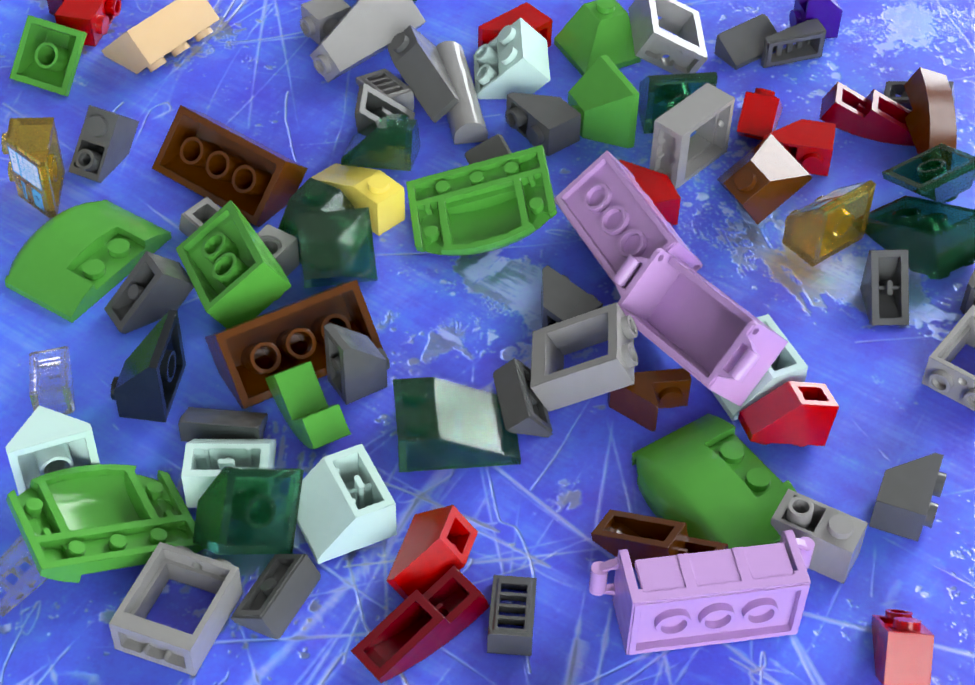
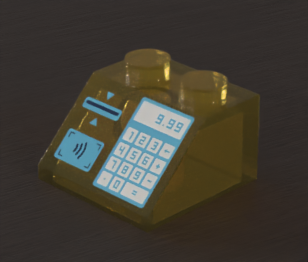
(35, 162)
(829, 222)

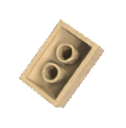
(161, 34)

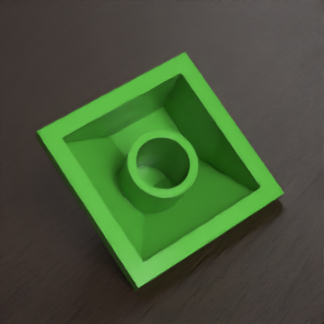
(597, 30)
(48, 55)
(606, 104)

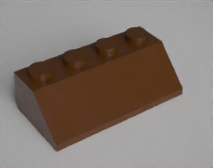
(227, 166)
(286, 339)

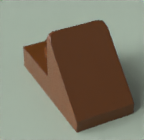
(651, 391)

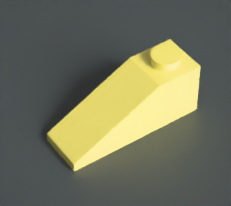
(368, 189)

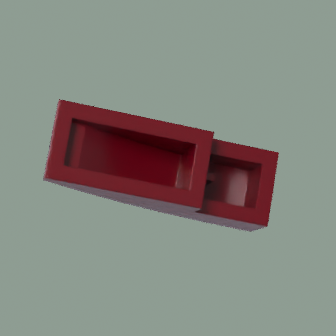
(867, 117)
(421, 625)

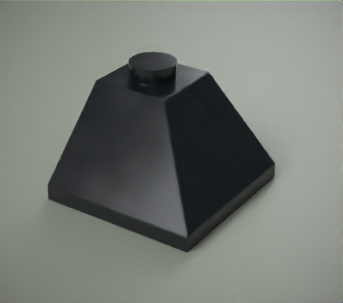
(152, 373)

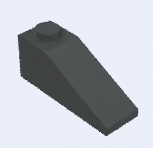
(423, 72)

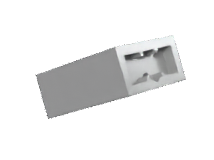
(651, 43)
(683, 156)
(608, 373)
(945, 376)
(164, 644)

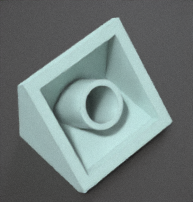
(49, 444)

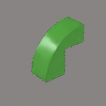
(305, 407)

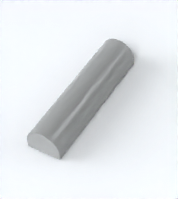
(466, 116)

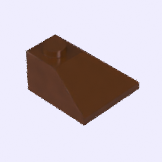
(764, 178)

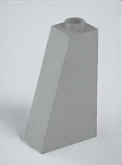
(363, 34)

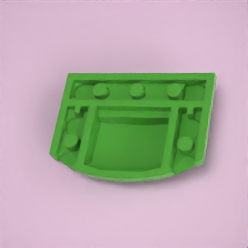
(482, 204)
(82, 256)
(711, 484)
(99, 519)

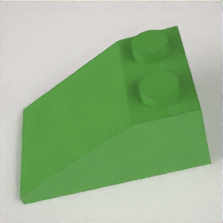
(232, 268)

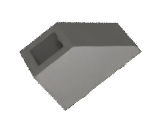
(835, 533)

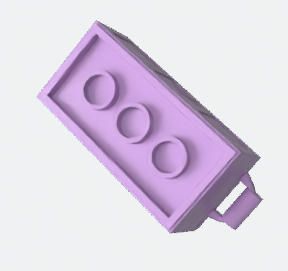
(618, 217)
(697, 324)
(708, 595)

